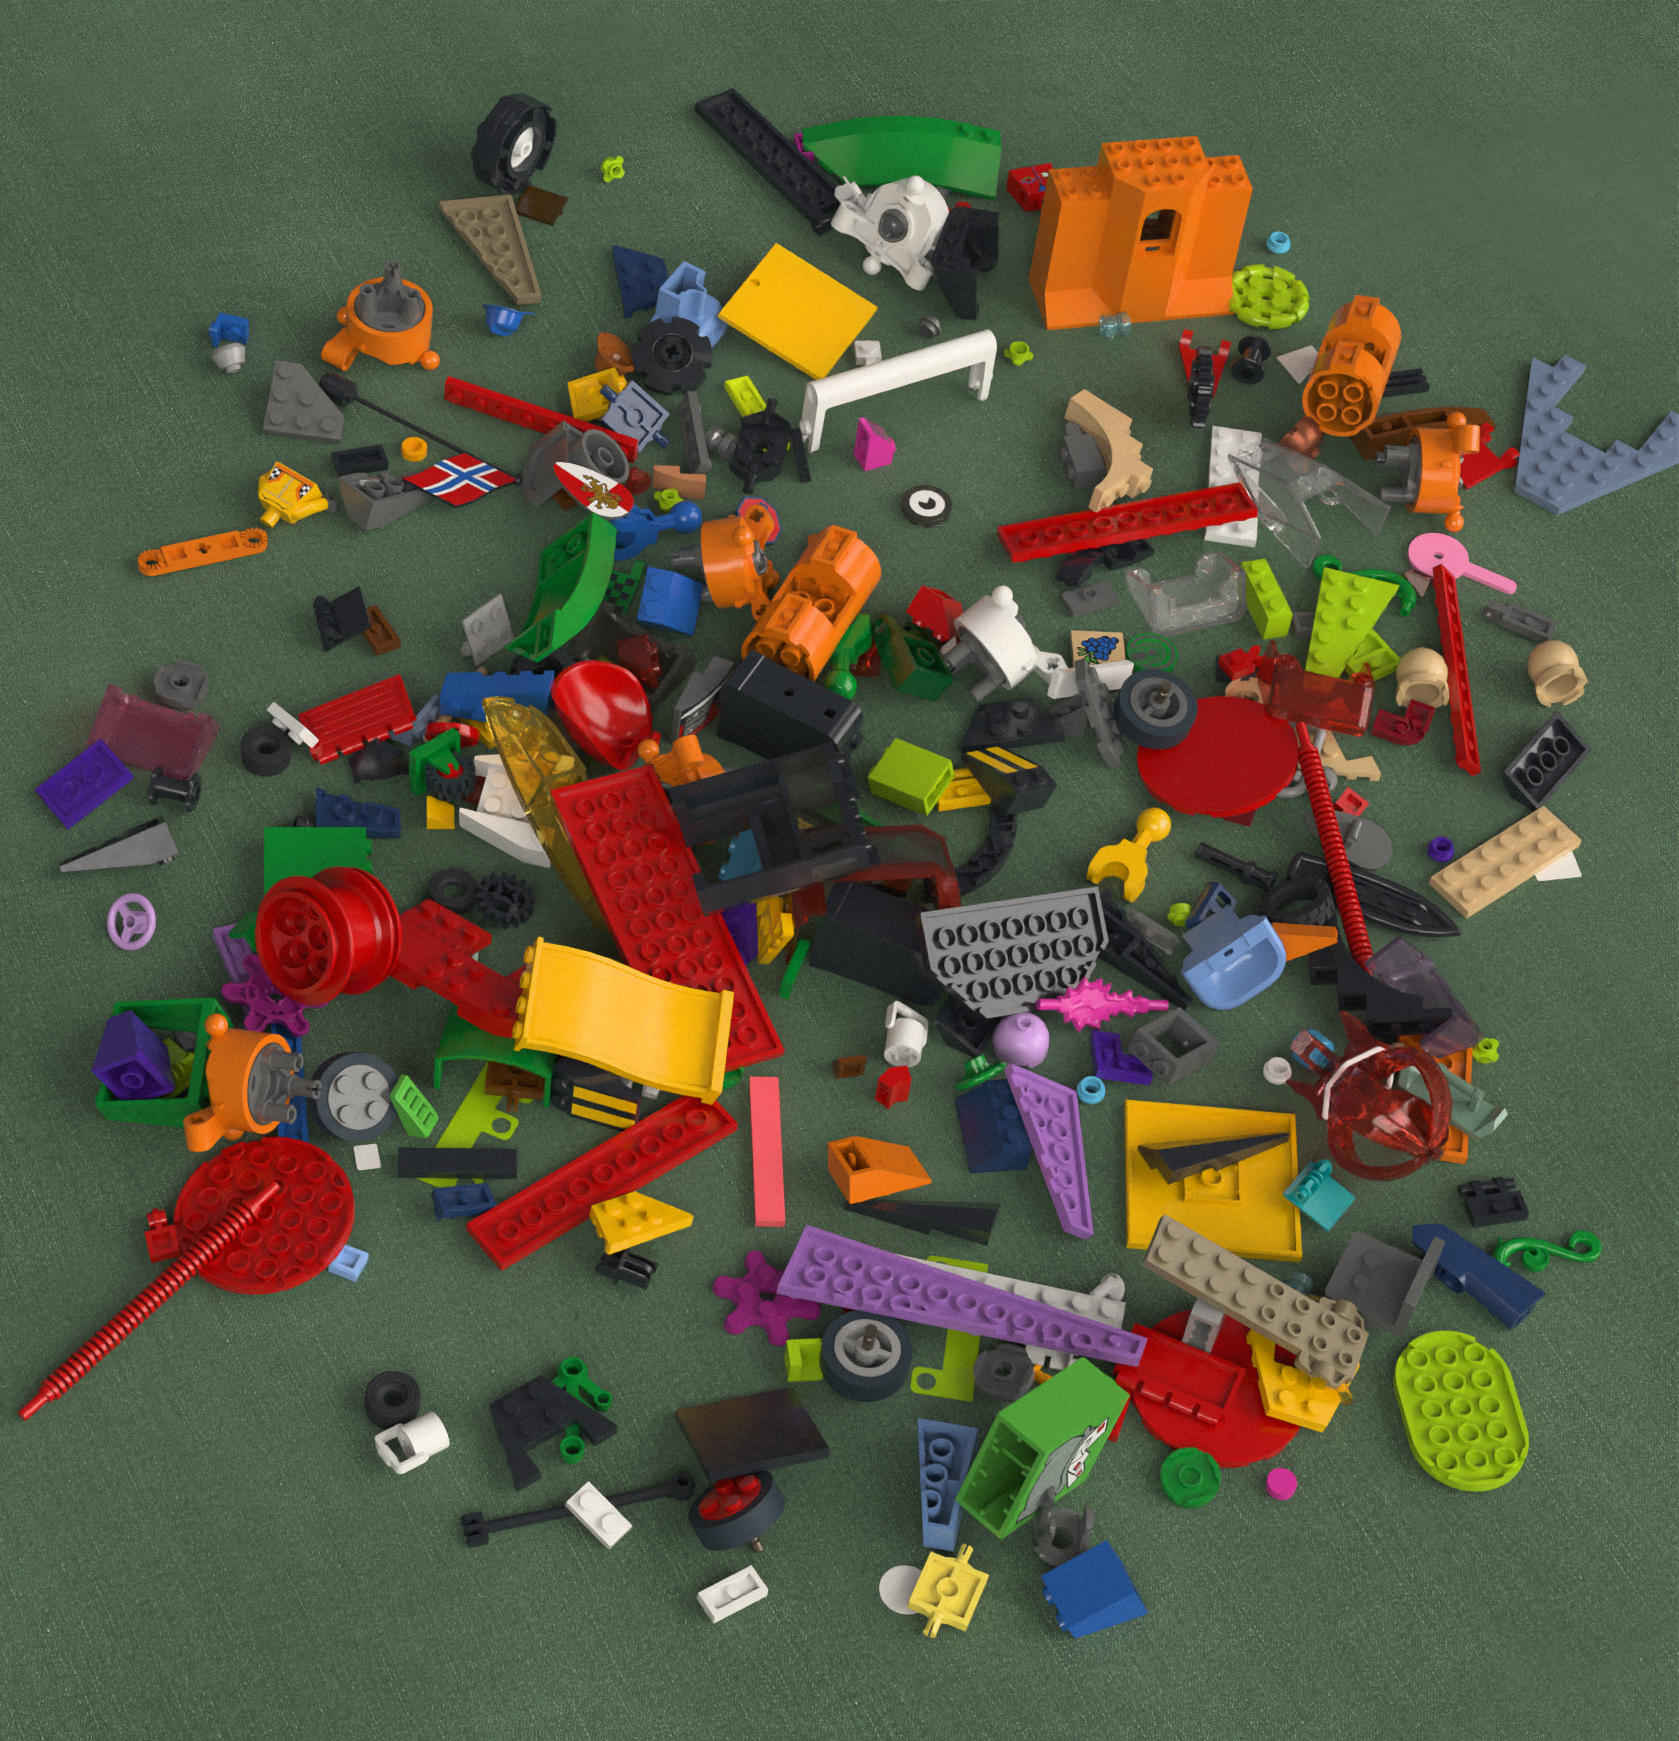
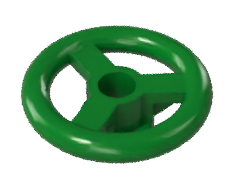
(978, 1071)

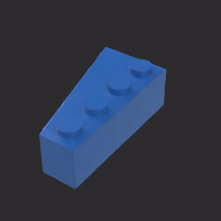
(464, 692)

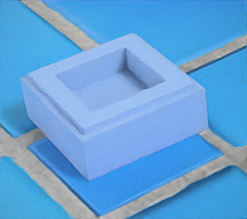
(349, 1263)

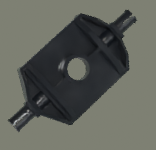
(759, 432)

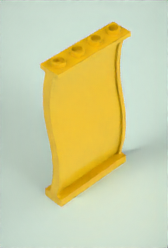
(623, 1020)

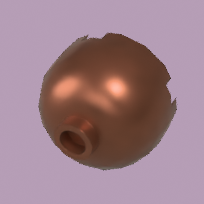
(1304, 438)

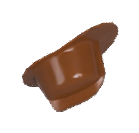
(613, 353)

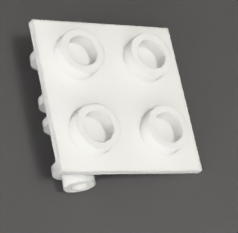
(851, 193)

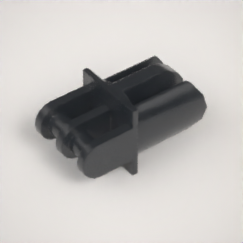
(627, 1268)

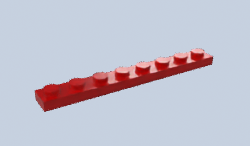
(525, 413)

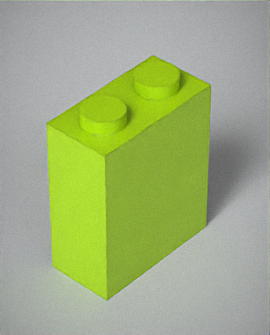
(911, 776)

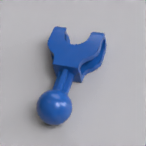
(642, 527)

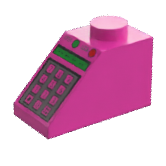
(872, 445)

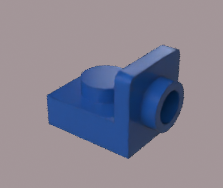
(229, 328)

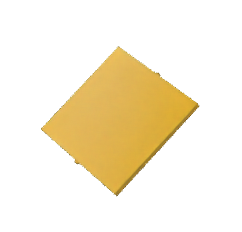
(798, 312)

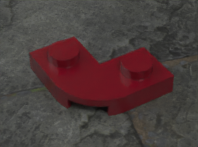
(1404, 730)

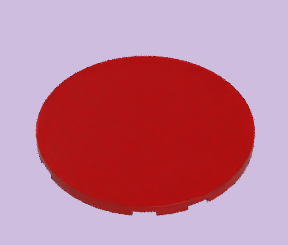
(1227, 762)
(295, 1230)
(1247, 1431)

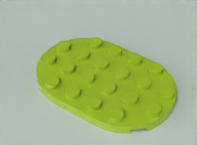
(1460, 1411)

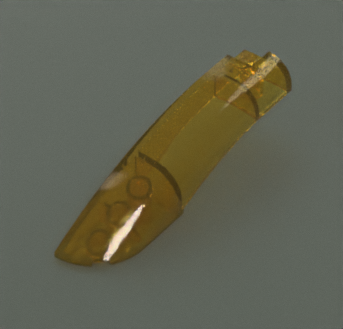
(537, 762)

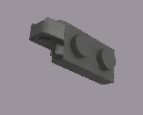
(1520, 620)

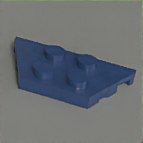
(638, 278)

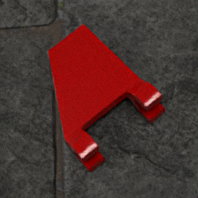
(1188, 354)
(1485, 463)

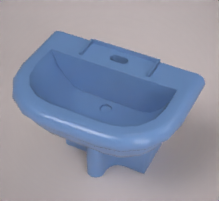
(687, 298)
(1232, 958)

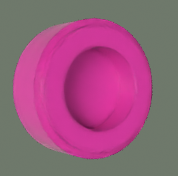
(1281, 1484)

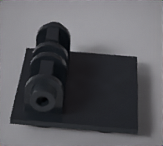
(341, 618)

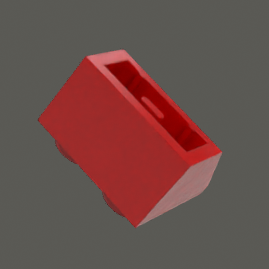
(936, 611)

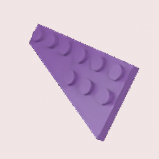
(1056, 1136)

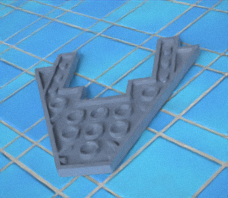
(1565, 471)

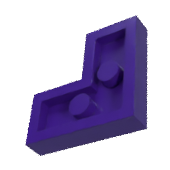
(1112, 1064)

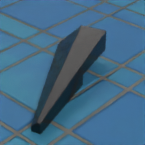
(1135, 956)
(958, 1219)

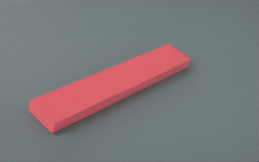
(766, 1152)

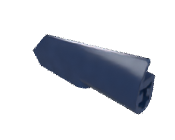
(1487, 1280)

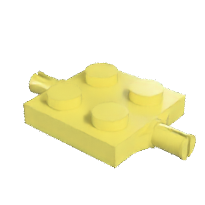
(948, 1591)

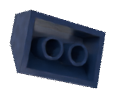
(993, 1128)

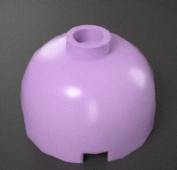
(1021, 1040)

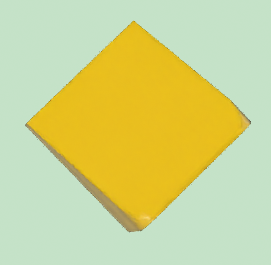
(439, 814)

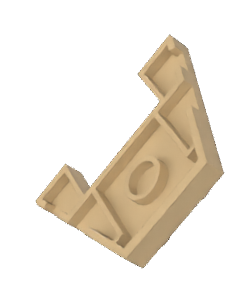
(1334, 758)

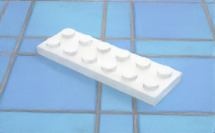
(1221, 473)

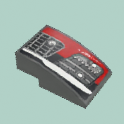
(701, 699)

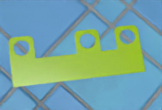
(471, 1118)
(961, 1353)

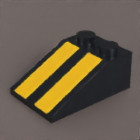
(1010, 779)
(593, 1095)

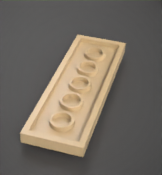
(1504, 862)

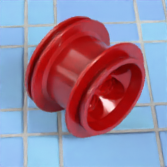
(328, 934)

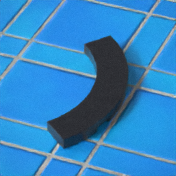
(989, 858)

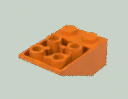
(873, 1168)

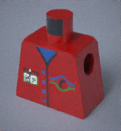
(1028, 186)

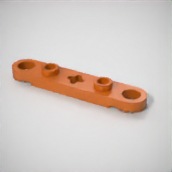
(187, 554)

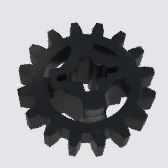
(504, 900)

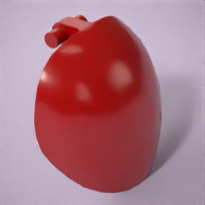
(604, 711)

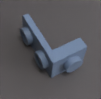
(427, 715)

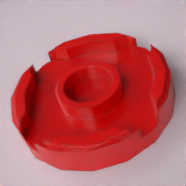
(468, 735)

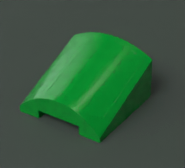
(468, 1041)

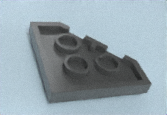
(300, 407)
(1100, 712)

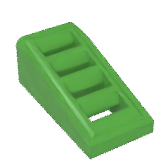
(414, 1111)

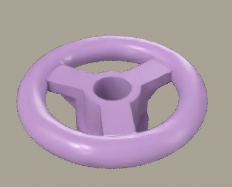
(134, 922)

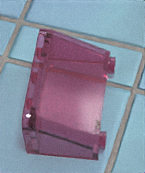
(153, 734)

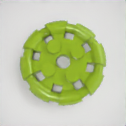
(1284, 304)

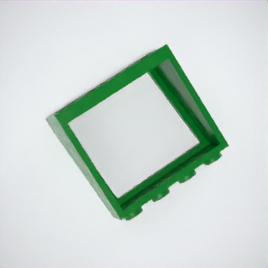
(171, 1015)

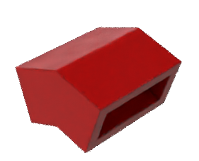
(893, 1086)

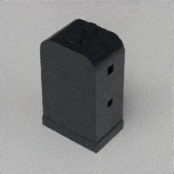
(784, 712)
(873, 943)

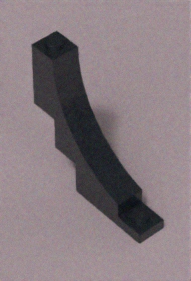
(1387, 1009)

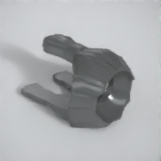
(1065, 1519)

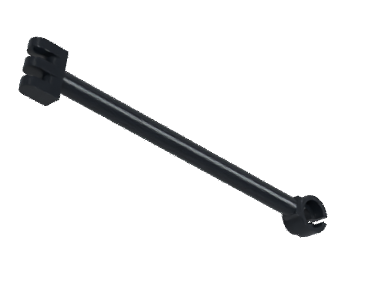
(477, 1529)

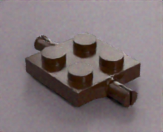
(513, 1084)

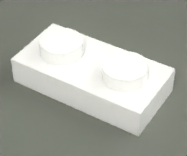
(285, 721)
(598, 1515)
(732, 1594)

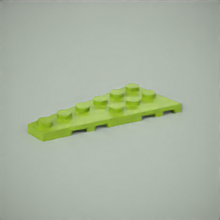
(1343, 617)

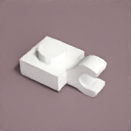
(867, 352)

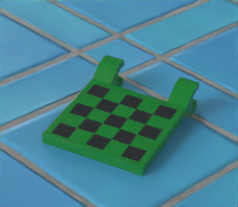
(623, 587)

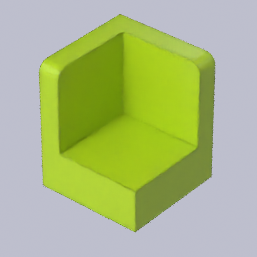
(802, 1360)

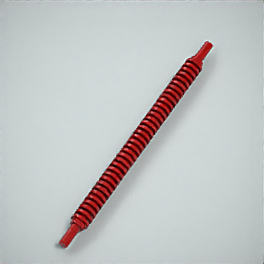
(1333, 849)
(148, 1300)

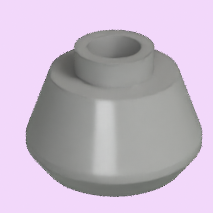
(229, 357)

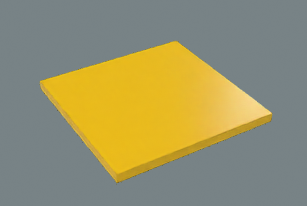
(1231, 1206)

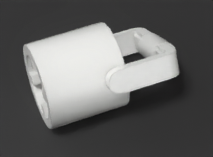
(904, 1035)
(417, 1439)

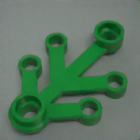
(572, 1383)

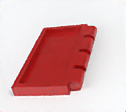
(358, 718)
(1183, 1375)

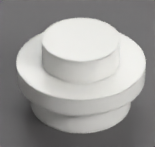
(1277, 1070)

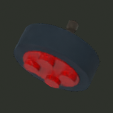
(737, 1511)

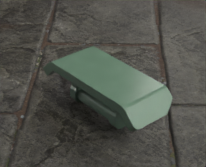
(1469, 1110)

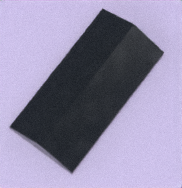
(1545, 763)
(963, 1029)

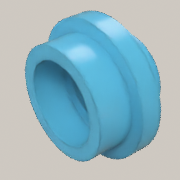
(1278, 242)
(1094, 1084)

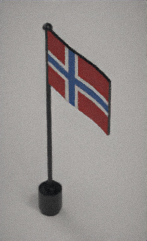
(453, 480)

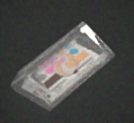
(1154, 932)

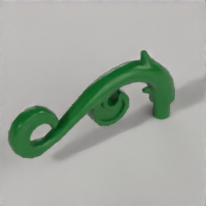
(1406, 590)
(1543, 1248)

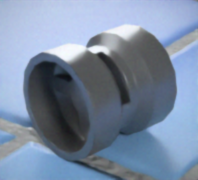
(720, 442)

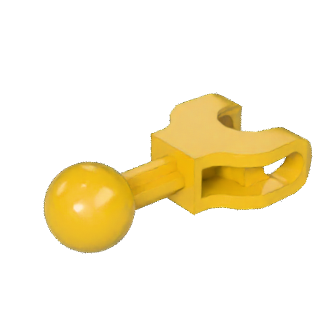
(1128, 857)

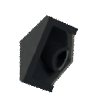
(377, 761)

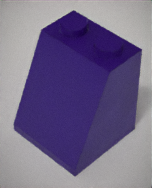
(133, 1060)

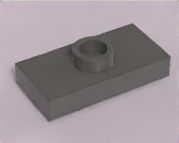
(1089, 599)

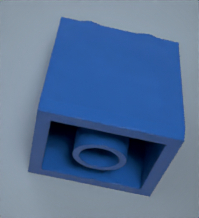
(670, 602)
(1092, 1592)

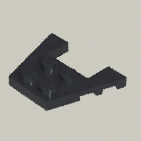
(537, 1414)

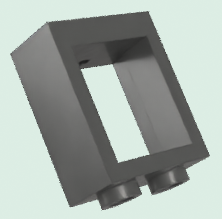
(1187, 1033)

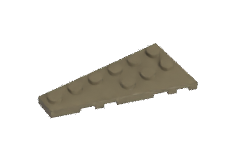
(497, 239)

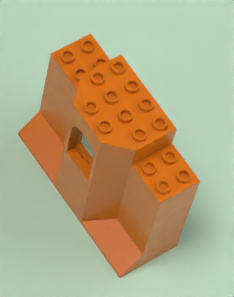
(1092, 224)

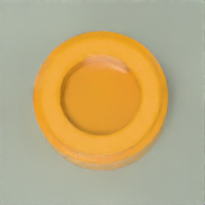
(414, 449)

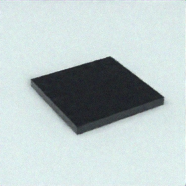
(751, 1434)

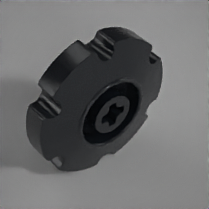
(663, 340)

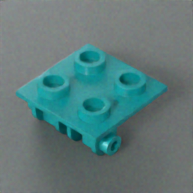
(1319, 1194)

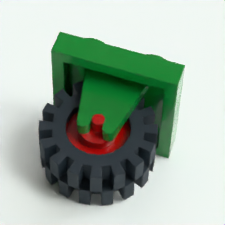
(441, 769)

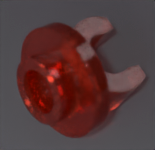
(637, 481)

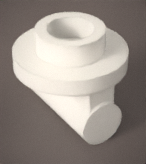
(1110, 1287)

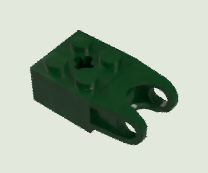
(911, 659)

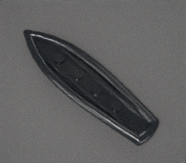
(1382, 900)

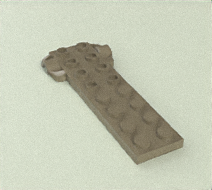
(1322, 1334)

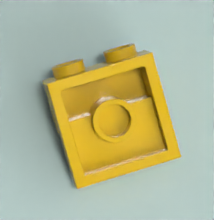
(585, 396)

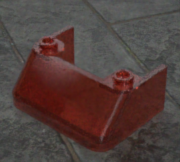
(1315, 697)

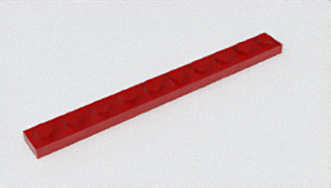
(1457, 679)

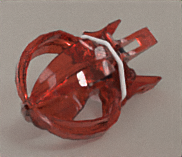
(1358, 1100)

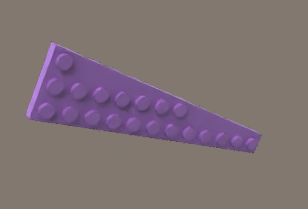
(879, 1282)

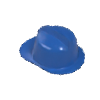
(503, 320)

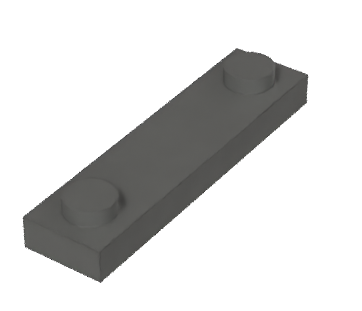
(693, 434)

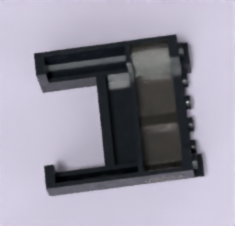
(797, 818)

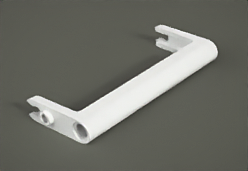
(973, 349)

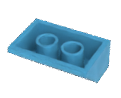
(743, 858)

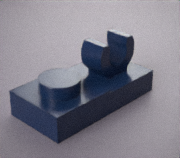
(462, 1200)

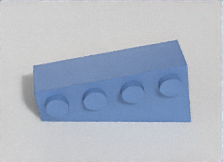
(944, 1462)

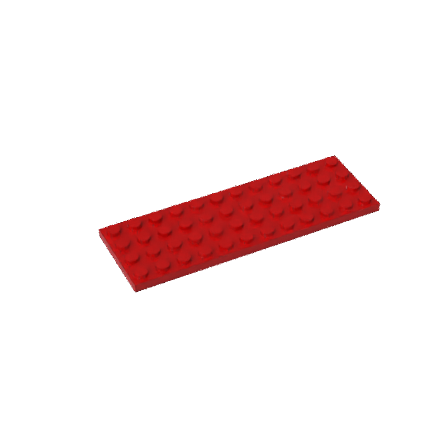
(649, 901)

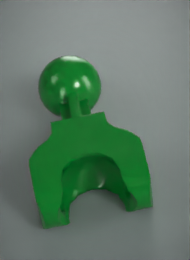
(852, 644)

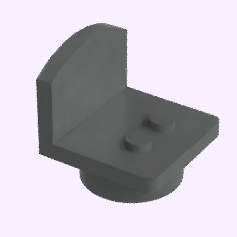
(568, 445)
(1382, 1281)

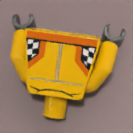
(290, 496)

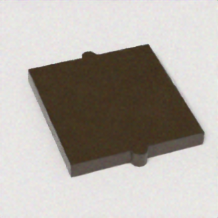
(540, 205)

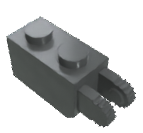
(1081, 458)

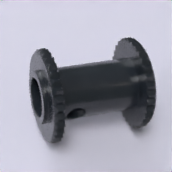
(1253, 352)
(174, 789)

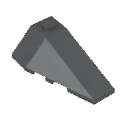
(379, 500)

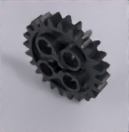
(1200, 387)

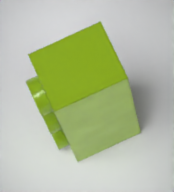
(1266, 600)

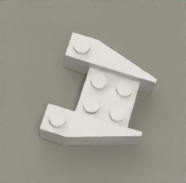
(500, 815)

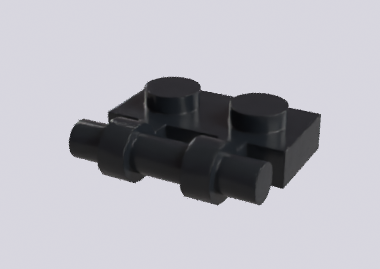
(1493, 1208)

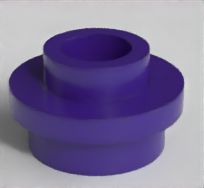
(1440, 849)

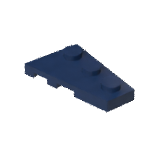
(340, 811)

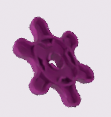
(262, 1008)
(753, 1310)

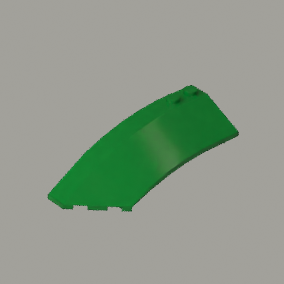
(898, 147)
(568, 587)

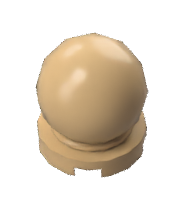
(1556, 673)
(1422, 678)

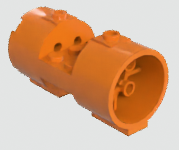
(1352, 367)
(816, 603)

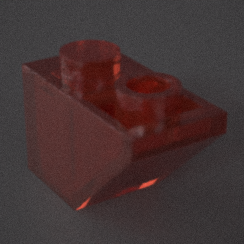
(640, 658)

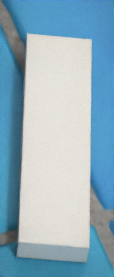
(1113, 674)

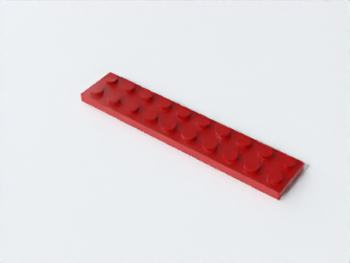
(1126, 522)
(603, 1173)

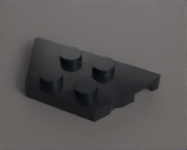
(1010, 726)

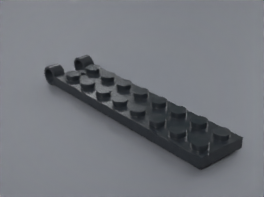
(771, 156)

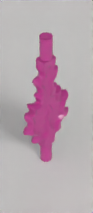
(1092, 1003)

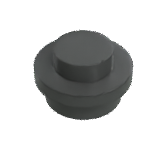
(929, 327)

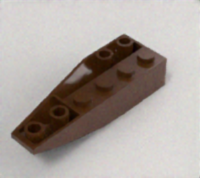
(1395, 427)

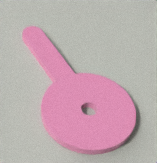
(1454, 559)

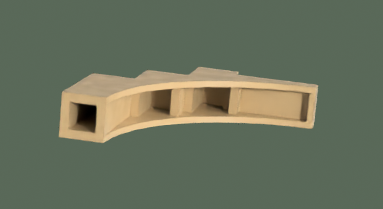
(1117, 448)

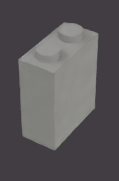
(1203, 1326)

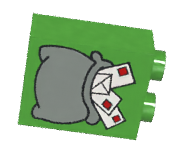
(1039, 1444)

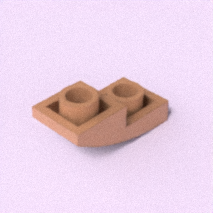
(688, 485)

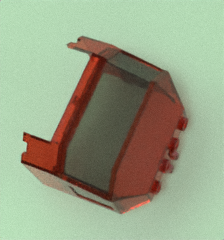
(904, 854)

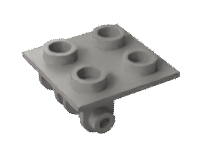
(486, 630)

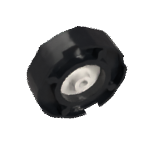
(513, 143)

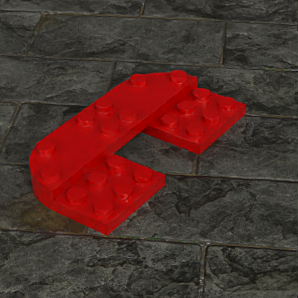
(438, 955)

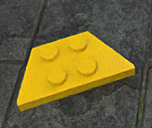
(634, 1220)

